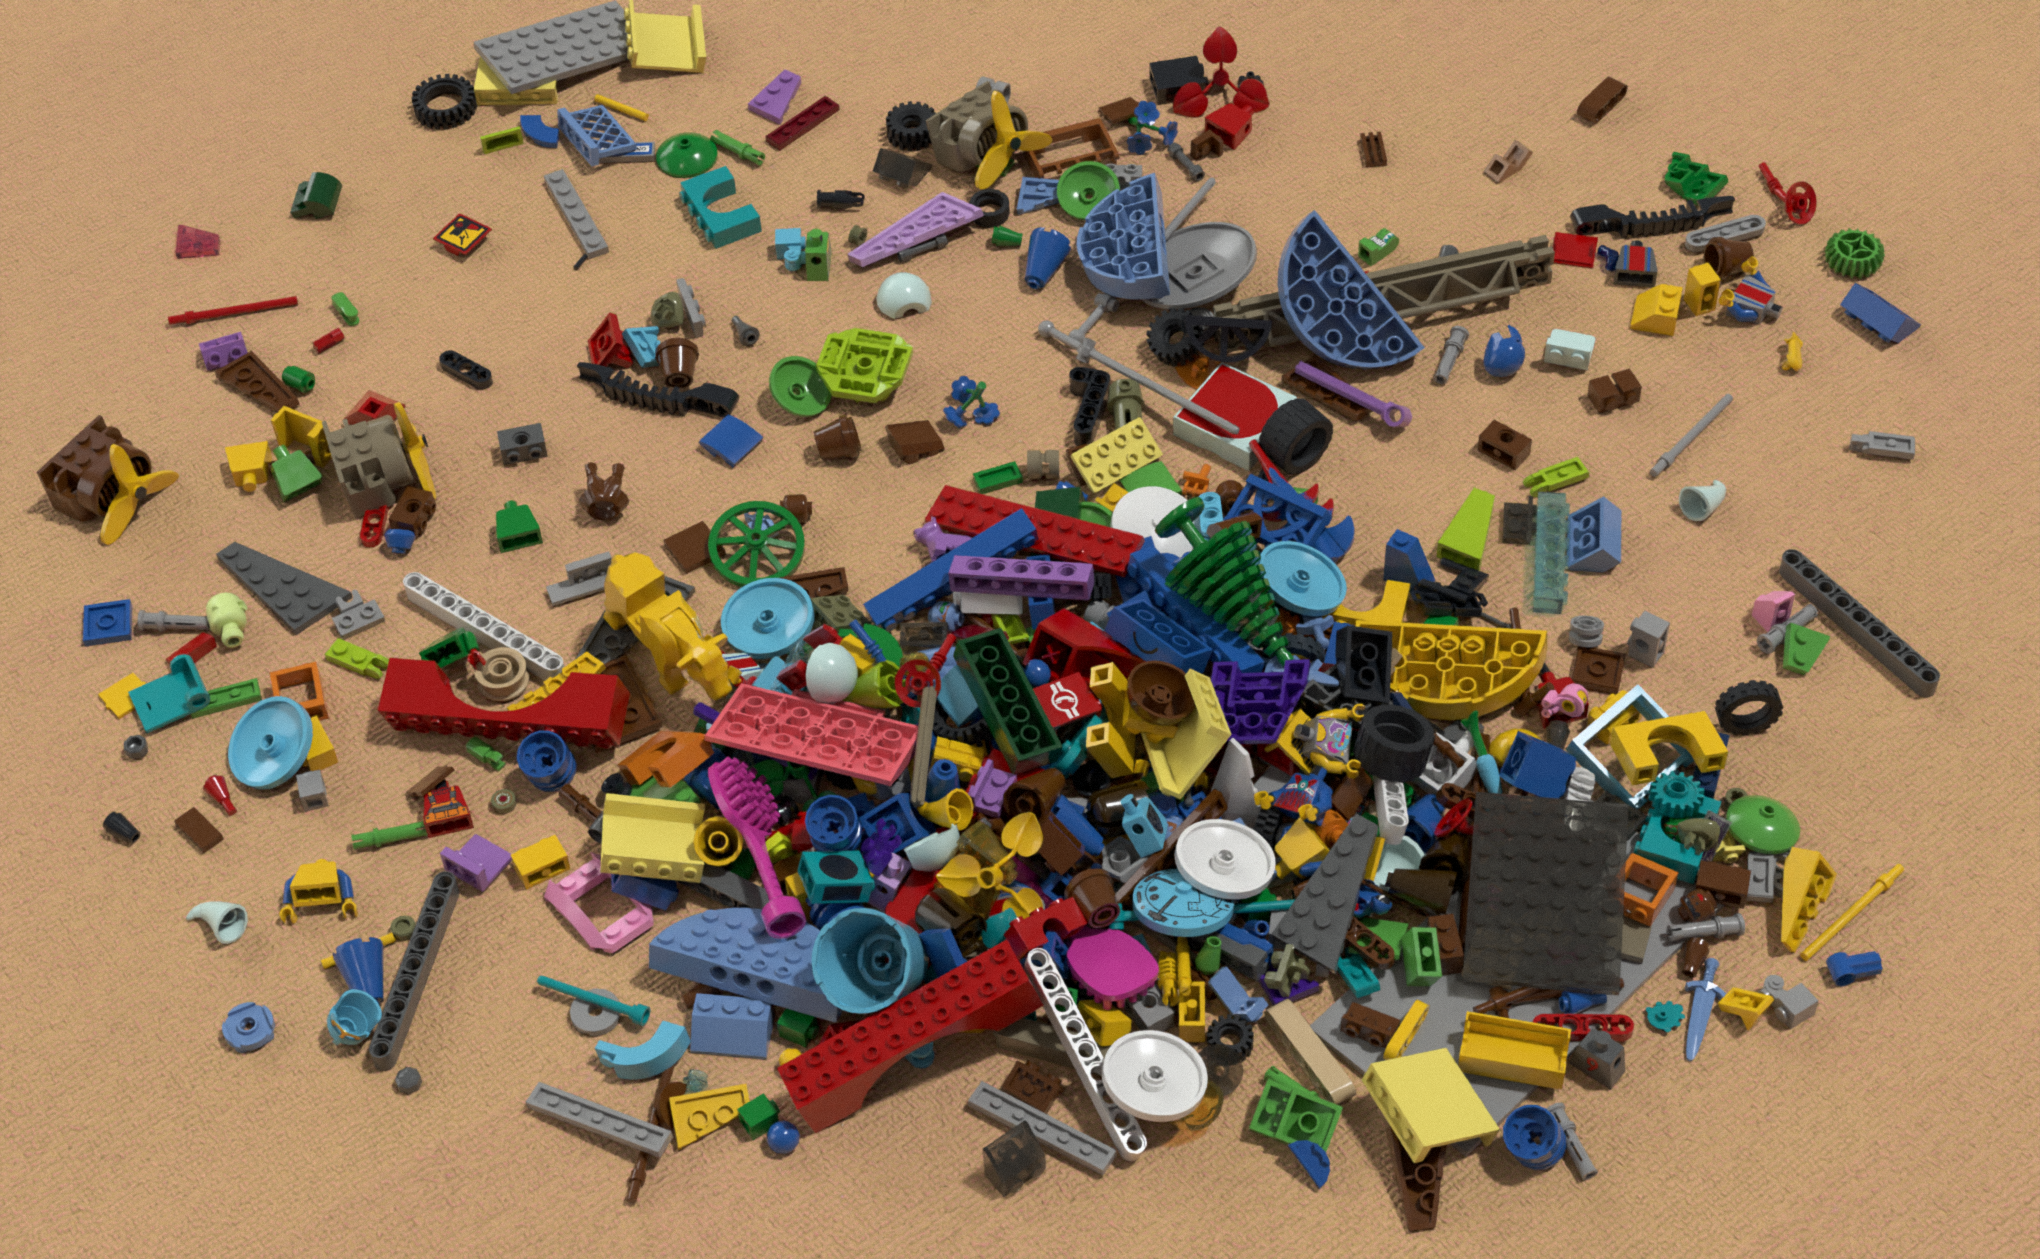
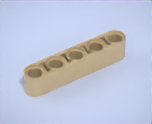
(1309, 1052)

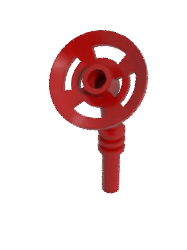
(1794, 201)
(922, 679)
(1455, 820)

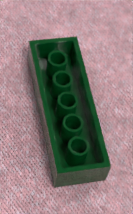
(1007, 701)

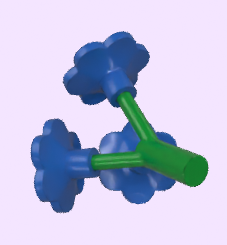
(1146, 116)
(966, 392)

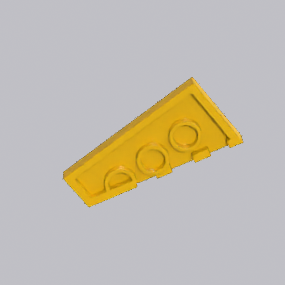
(584, 664)

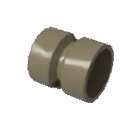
(1035, 460)

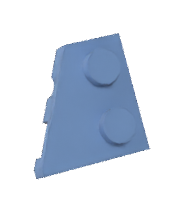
(1036, 194)

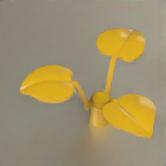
(967, 878)

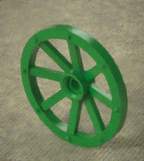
(755, 547)

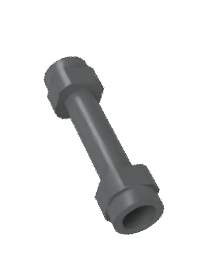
(1195, 171)
(938, 241)

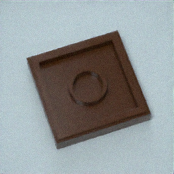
(691, 547)
(1598, 669)

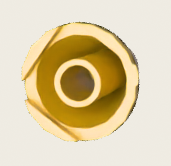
(711, 835)

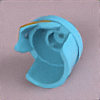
(353, 1017)

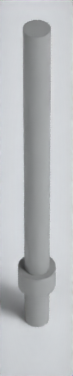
(1668, 458)

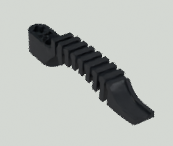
(1602, 219)
(705, 398)

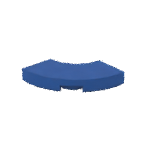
(538, 131)

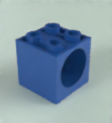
(1537, 766)
(905, 818)

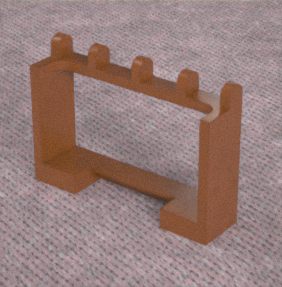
(1088, 131)

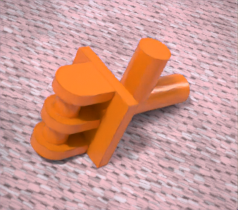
(1196, 483)

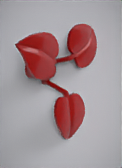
(1220, 48)

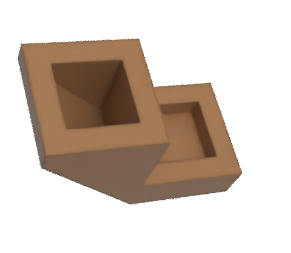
(1512, 162)

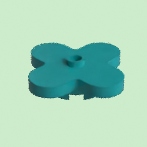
(1074, 750)

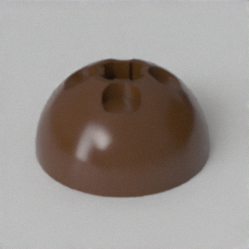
(1159, 693)

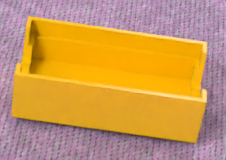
(1514, 1050)

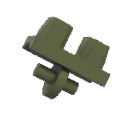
(1290, 970)

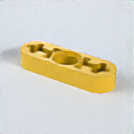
(1406, 1030)

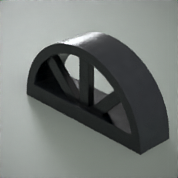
(1225, 323)

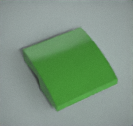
(1151, 475)
(1387, 930)

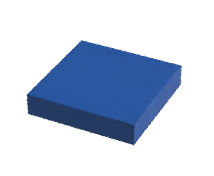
(107, 622)
(941, 950)

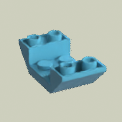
(957, 698)

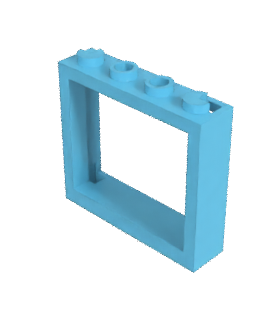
(1651, 711)

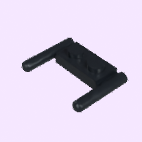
(1462, 587)

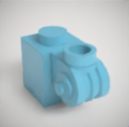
(789, 247)

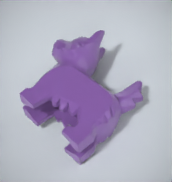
(937, 541)

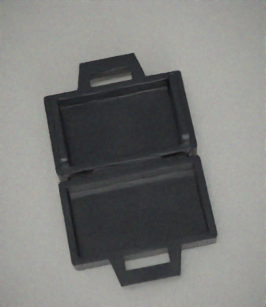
(1442, 606)

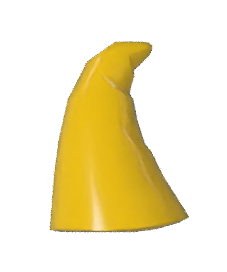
(953, 808)

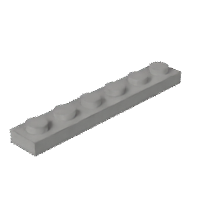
(576, 214)
(599, 1119)
(1045, 1128)

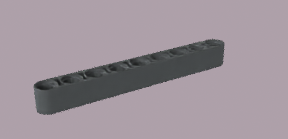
(1859, 623)
(715, 881)
(436, 916)

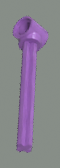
(1386, 410)

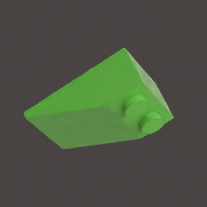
(678, 792)

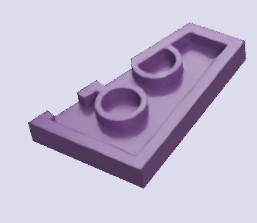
(776, 96)

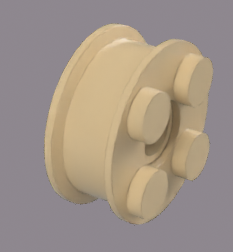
(502, 675)

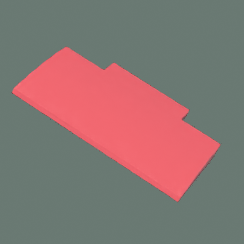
(816, 734)

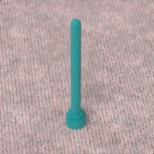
(637, 1013)

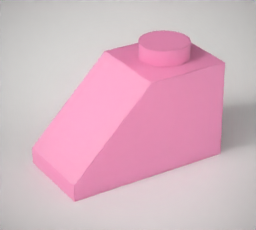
(1773, 608)

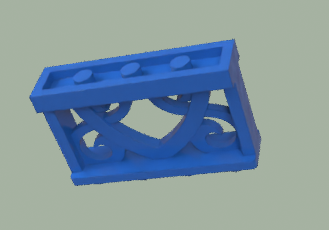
(1267, 491)

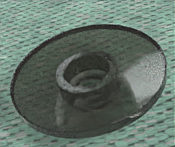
(1224, 1056)

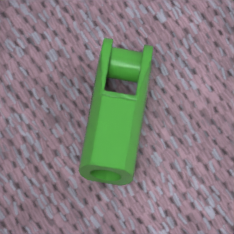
(345, 308)

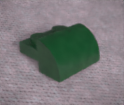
(317, 196)

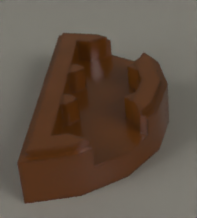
(662, 1103)

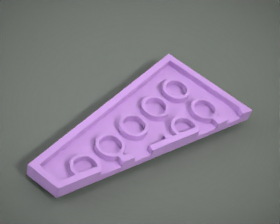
(923, 223)

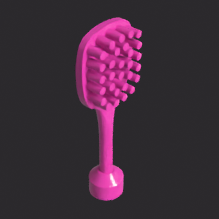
(750, 812)
(1103, 960)

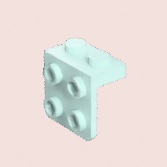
(1569, 349)

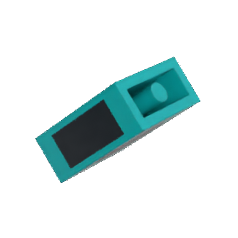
(835, 877)

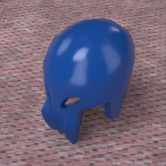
(1504, 356)

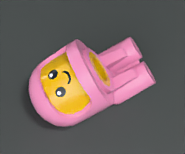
(1569, 701)

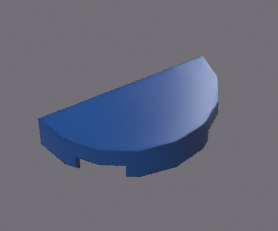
(1313, 1160)

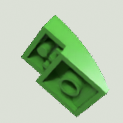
(1294, 1116)

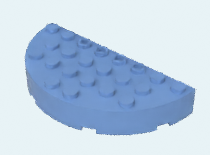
(1126, 242)
(1336, 304)
(738, 956)

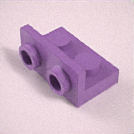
(223, 350)
(989, 789)

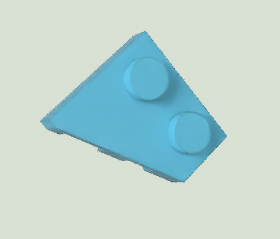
(643, 344)

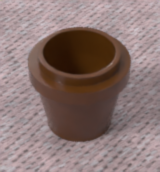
(1727, 255)
(677, 361)
(838, 439)
(1094, 896)

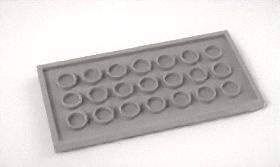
(557, 47)

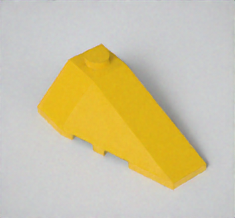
(1805, 884)

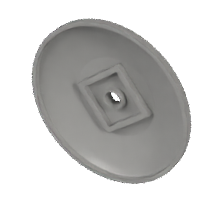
(1219, 256)

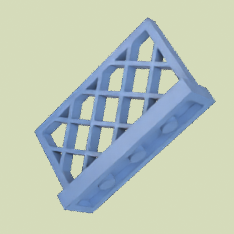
(582, 137)

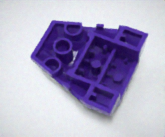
(1258, 702)

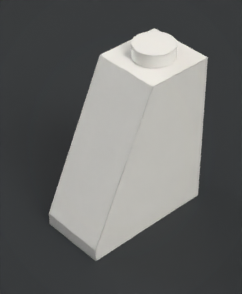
(988, 603)

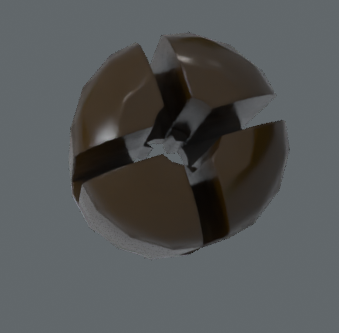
(1106, 811)
(947, 910)

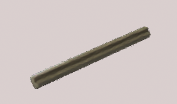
(923, 747)

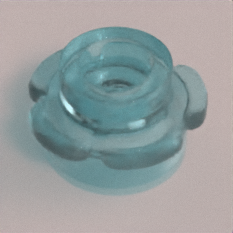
(696, 1080)

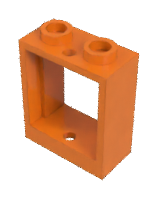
(301, 674)
(1653, 876)

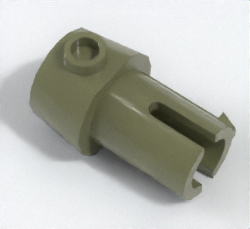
(1125, 401)

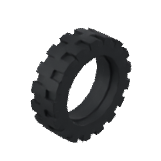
(1747, 693)

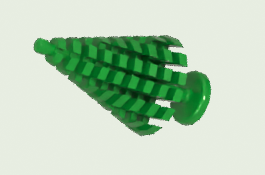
(1225, 579)

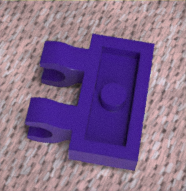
(877, 849)

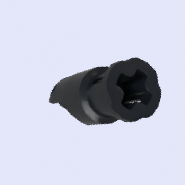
(839, 199)

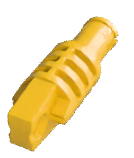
(1168, 977)

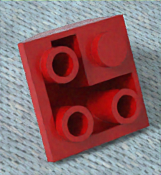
(371, 407)

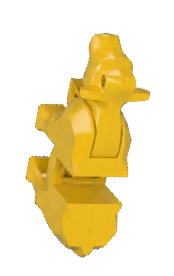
(664, 625)

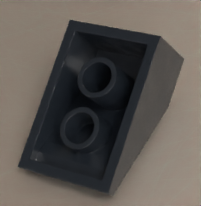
(1364, 663)

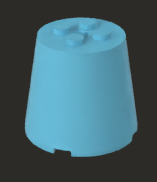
(852, 964)

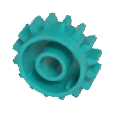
(1676, 795)

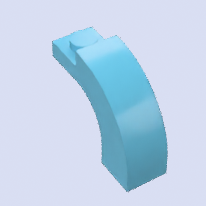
(649, 1058)

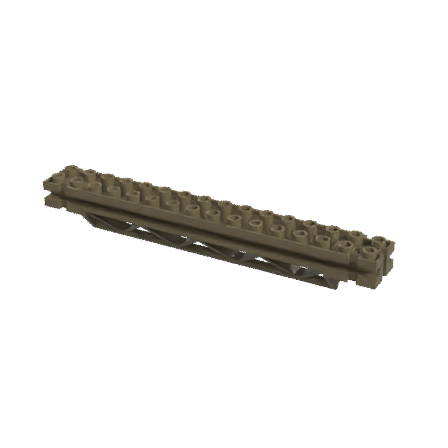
(1419, 286)

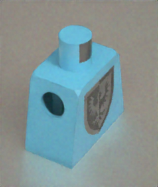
(1144, 824)

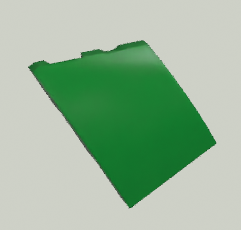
(1693, 179)

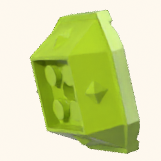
(863, 364)

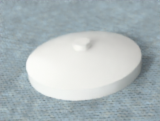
(1144, 509)
(1225, 859)
(1154, 1075)

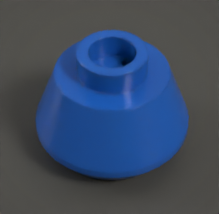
(399, 540)

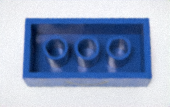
(1156, 636)

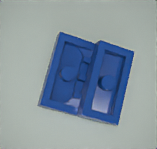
(731, 440)

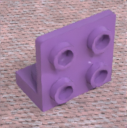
(476, 862)

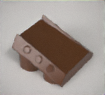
(913, 440)

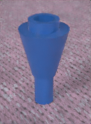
(1576, 1002)

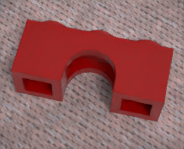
(1060, 917)

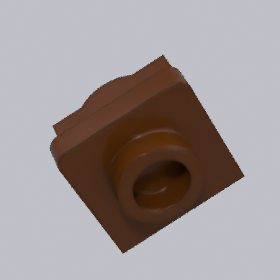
(1205, 143)

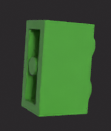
(1421, 956)

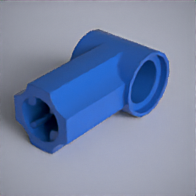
(1847, 968)

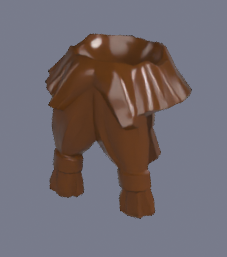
(603, 498)

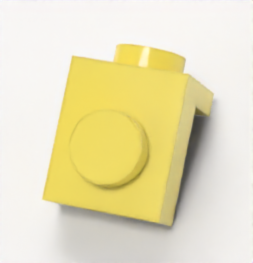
(1728, 850)

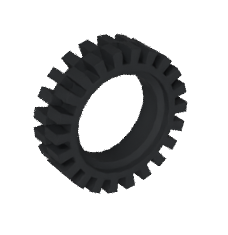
(447, 116)
(966, 735)

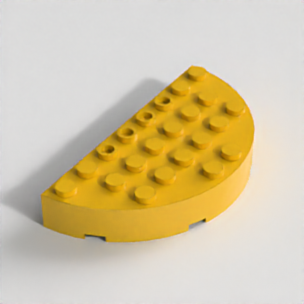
(1462, 668)

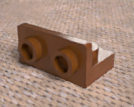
(1369, 1025)
(1032, 1086)

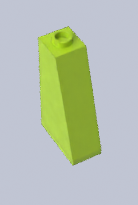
(1468, 532)

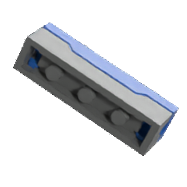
(1239, 950)

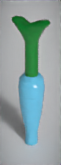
(1485, 762)

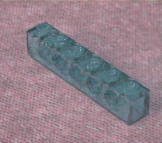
(1549, 553)

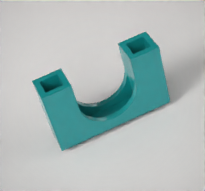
(718, 227)
(1667, 852)

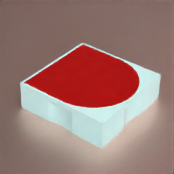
(1238, 400)

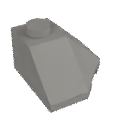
(1121, 859)

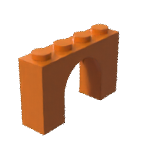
(666, 757)

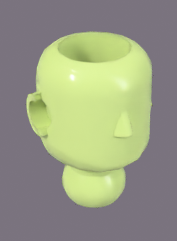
(227, 618)

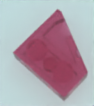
(196, 243)

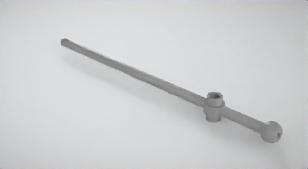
(1108, 302)
(1086, 351)

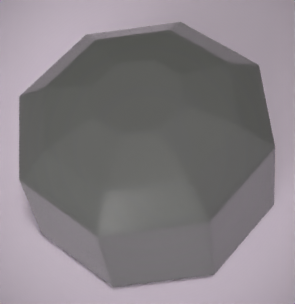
(135, 746)
(408, 1080)

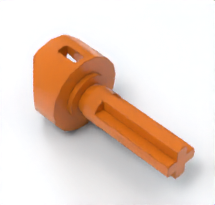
(1331, 828)

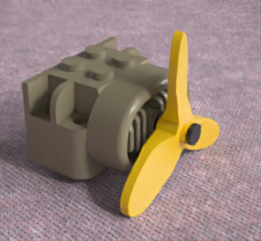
(983, 133)
(374, 460)

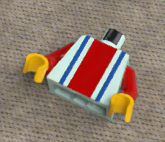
(740, 668)

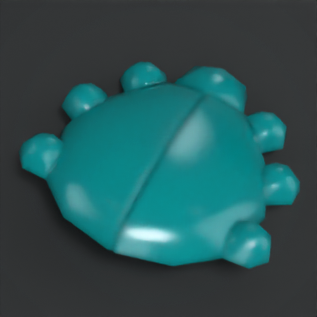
(1665, 1015)

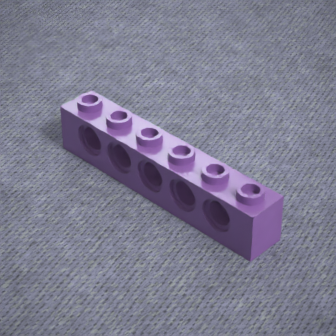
(1021, 577)

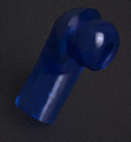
(1610, 255)

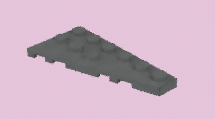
(287, 591)
(611, 644)
(1327, 903)

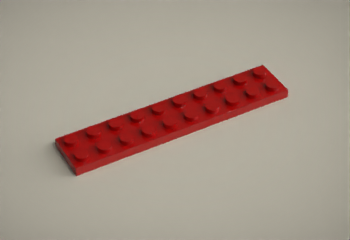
(1058, 534)

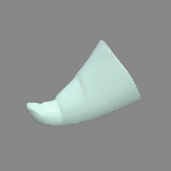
(1701, 501)
(224, 918)

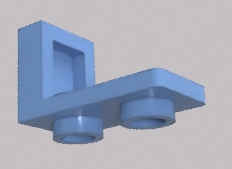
(1235, 997)

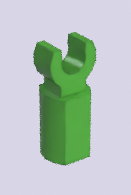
(485, 753)

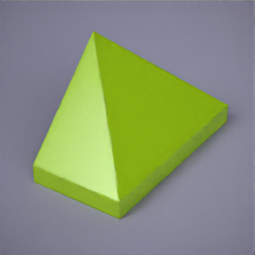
(501, 140)
(1012, 625)

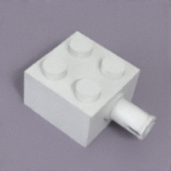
(1442, 771)

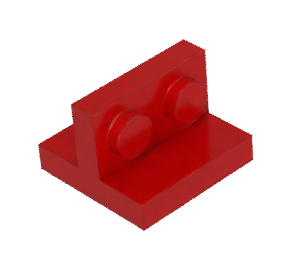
(609, 345)

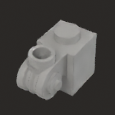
(1792, 1005)

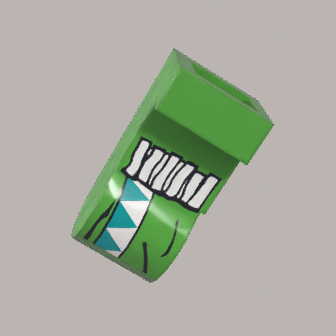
(1378, 245)

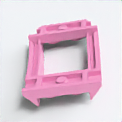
(578, 883)

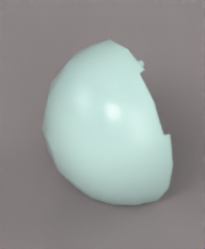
(901, 293)
(831, 673)
(934, 850)
(1402, 856)

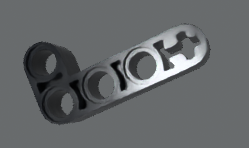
(1094, 388)

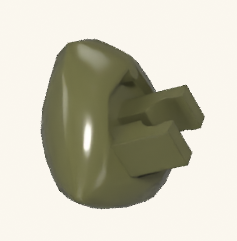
(667, 311)
(1698, 833)

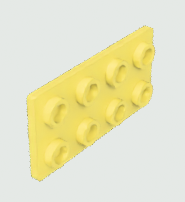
(1116, 455)

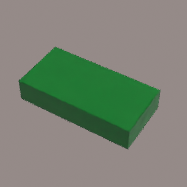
(997, 478)

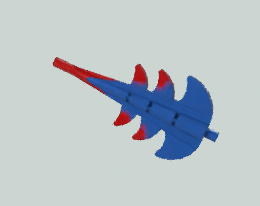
(1332, 541)

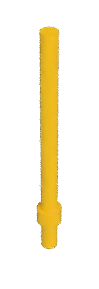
(1883, 883)

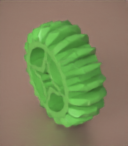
(1854, 253)

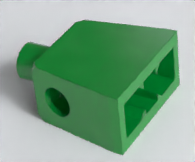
(516, 527)

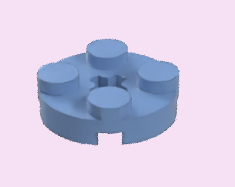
(250, 1039)

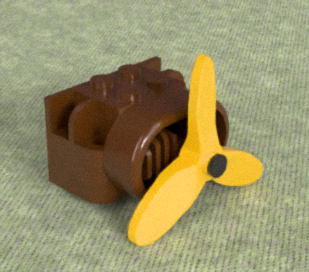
(101, 477)

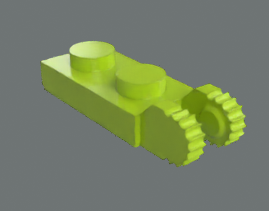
(1556, 476)
(356, 658)

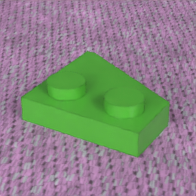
(1802, 648)

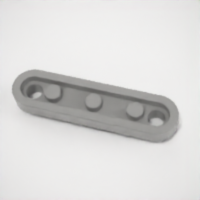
(1732, 230)

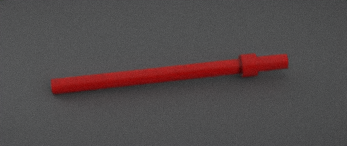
(191, 316)

